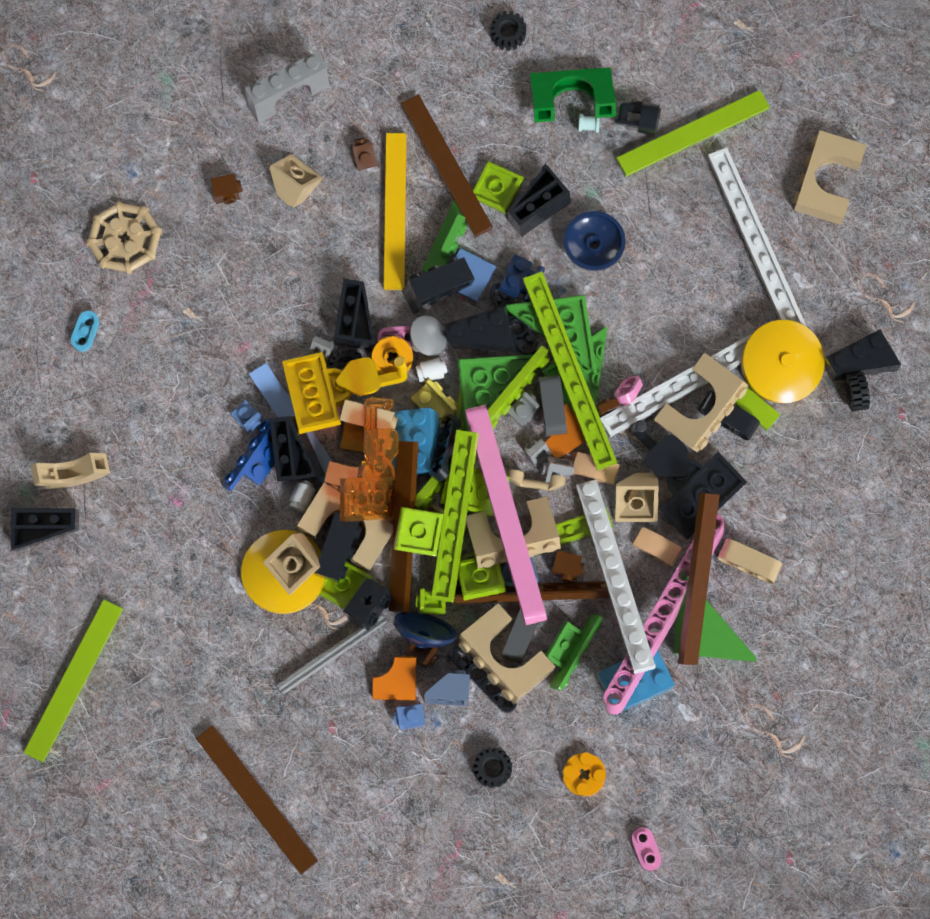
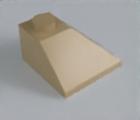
(293, 180)
(637, 498)
(293, 562)

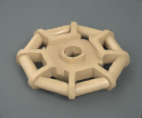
(121, 226)

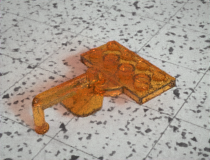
(373, 490)

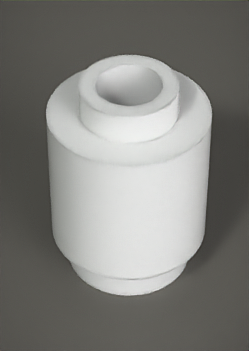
(431, 370)
(302, 496)

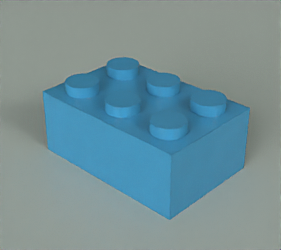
(422, 427)
(652, 683)

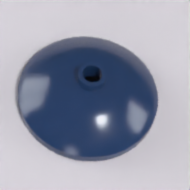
(598, 229)
(424, 629)

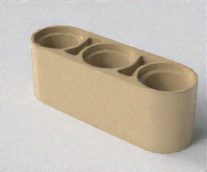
(749, 561)

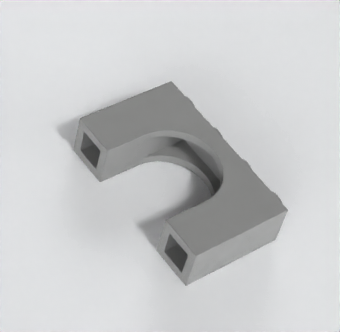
(265, 93)

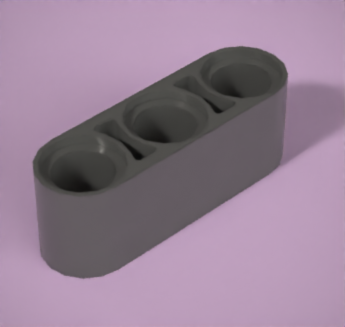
(552, 405)
(519, 640)

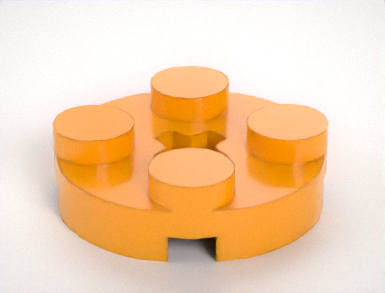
(391, 344)
(582, 786)

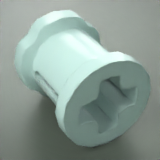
(588, 123)

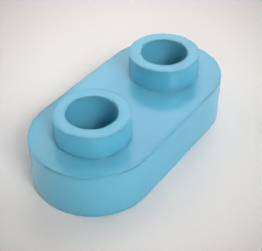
(85, 332)

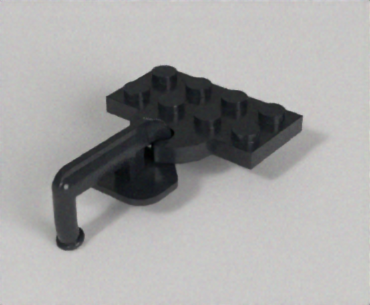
(670, 460)

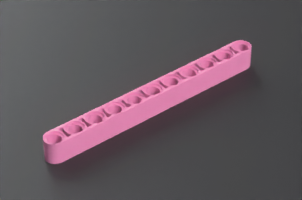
(506, 516)
(658, 621)

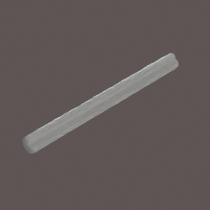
(328, 656)

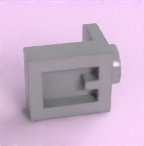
(524, 409)
(557, 465)

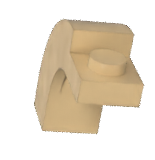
(70, 473)

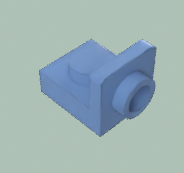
(247, 417)
(409, 717)

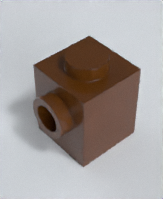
(226, 189)
(567, 566)

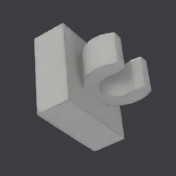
(320, 345)
(538, 453)

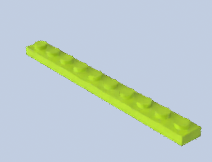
(569, 371)
(497, 409)

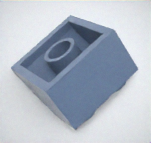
(450, 690)

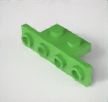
(447, 239)
(568, 648)

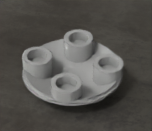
(428, 335)

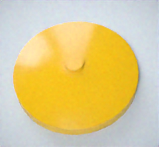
(783, 361)
(265, 588)

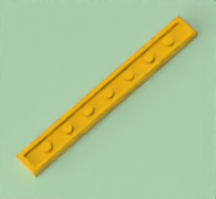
(395, 211)

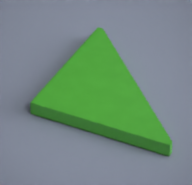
(575, 321)
(486, 378)
(592, 379)
(716, 639)

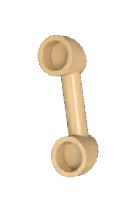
(517, 476)

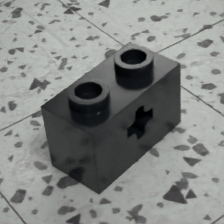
(367, 604)

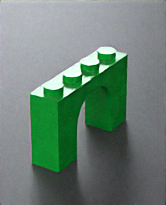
(593, 82)

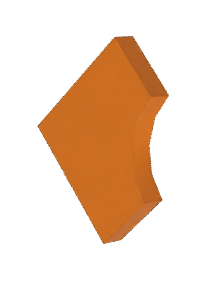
(564, 443)
(398, 682)

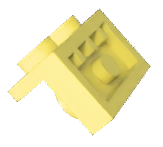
(432, 396)

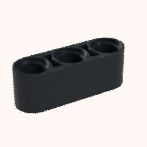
(737, 422)

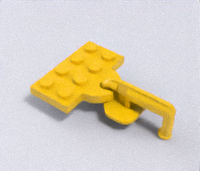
(320, 390)

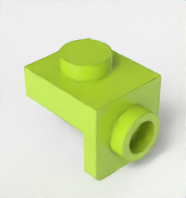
(429, 605)

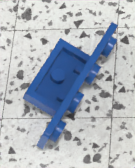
(256, 461)

